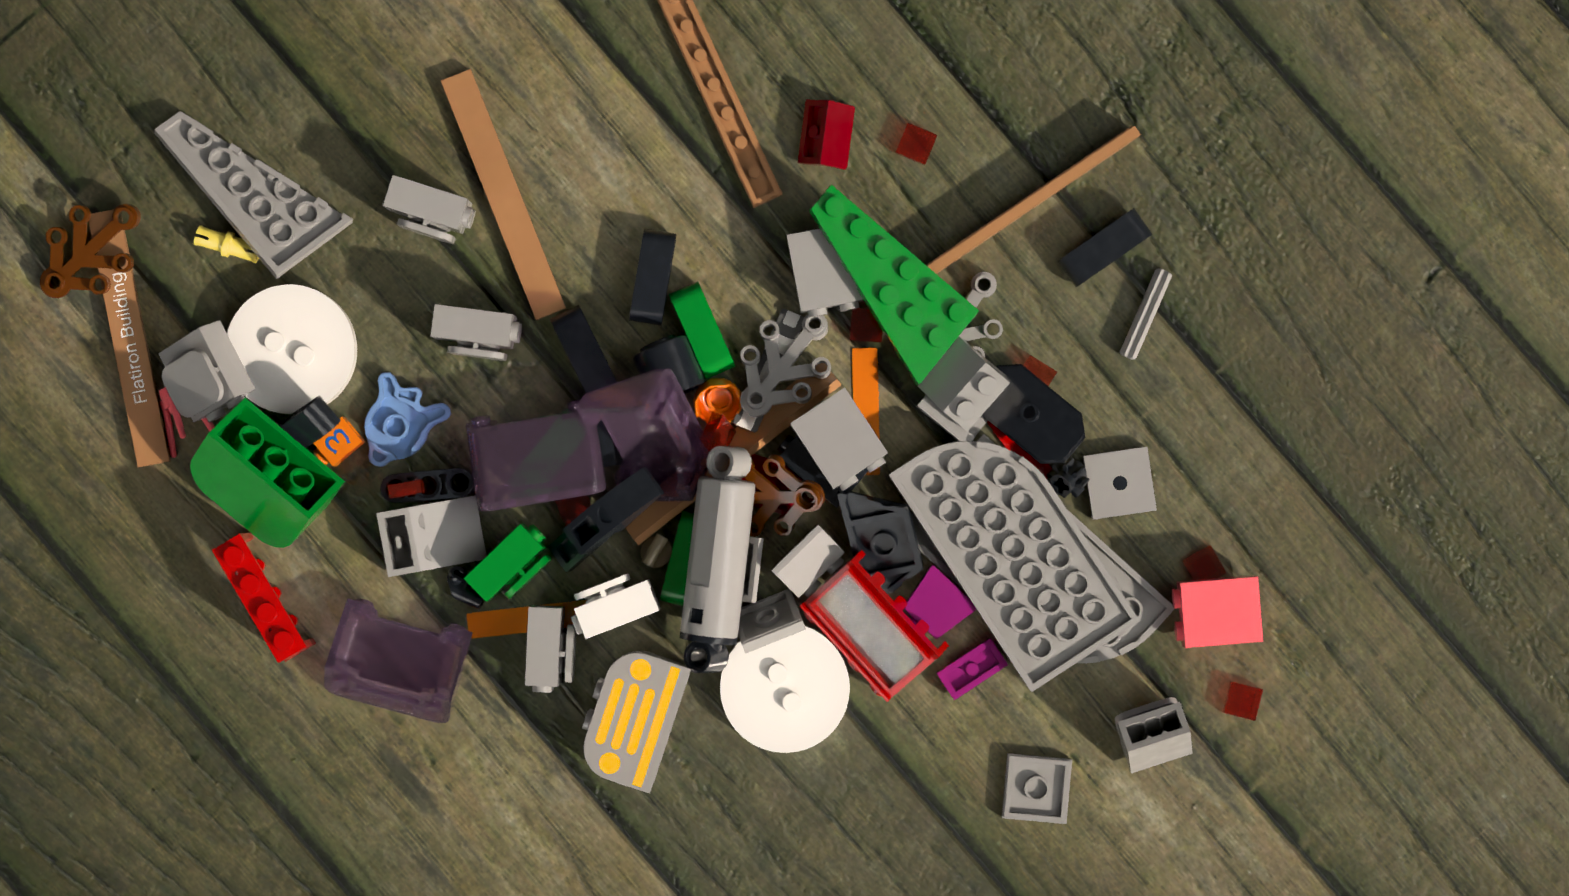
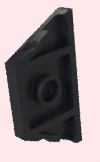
(885, 536)

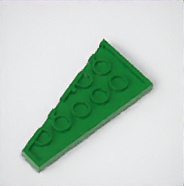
(903, 294)

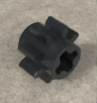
(1068, 478)

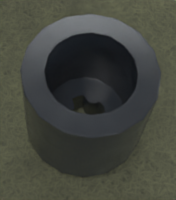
(673, 354)

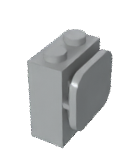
(429, 209)
(820, 275)
(476, 331)
(204, 373)
(840, 440)
(549, 648)
(1154, 734)

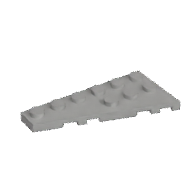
(261, 204)

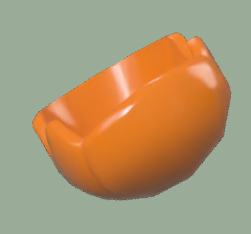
(717, 396)

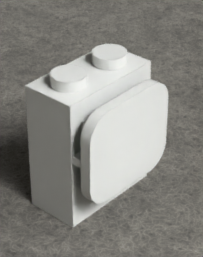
(613, 605)

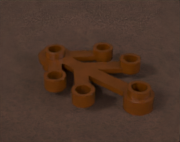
(85, 253)
(772, 496)

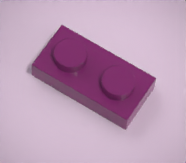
(972, 669)

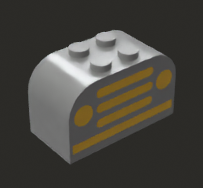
(633, 718)

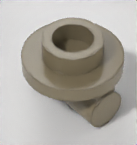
(656, 551)

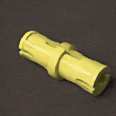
(224, 243)

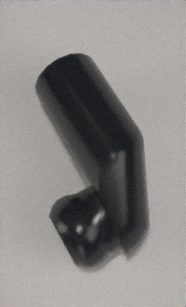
(461, 589)

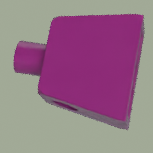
(938, 603)

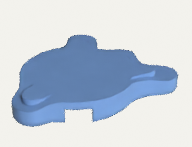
(398, 422)

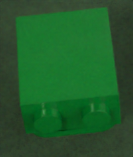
(511, 563)

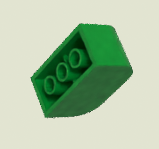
(263, 476)

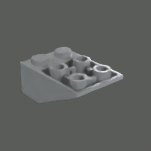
(431, 536)

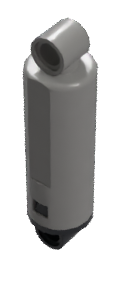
(717, 559)

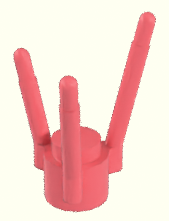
(168, 409)

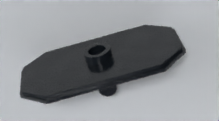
(1036, 417)

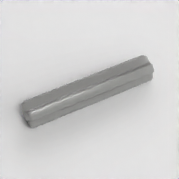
(1145, 313)

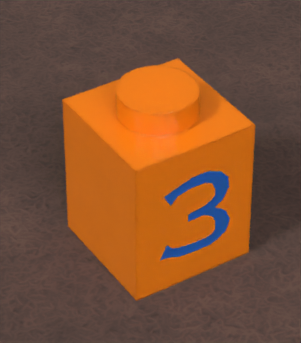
(338, 443)

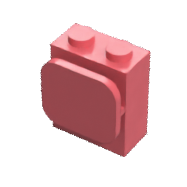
(1218, 611)

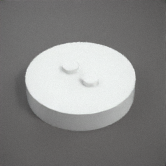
(293, 347)
(786, 692)

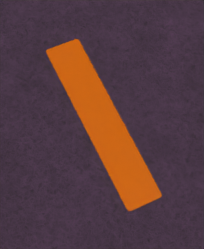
(866, 387)
(510, 620)

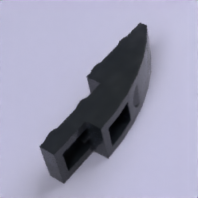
(604, 518)

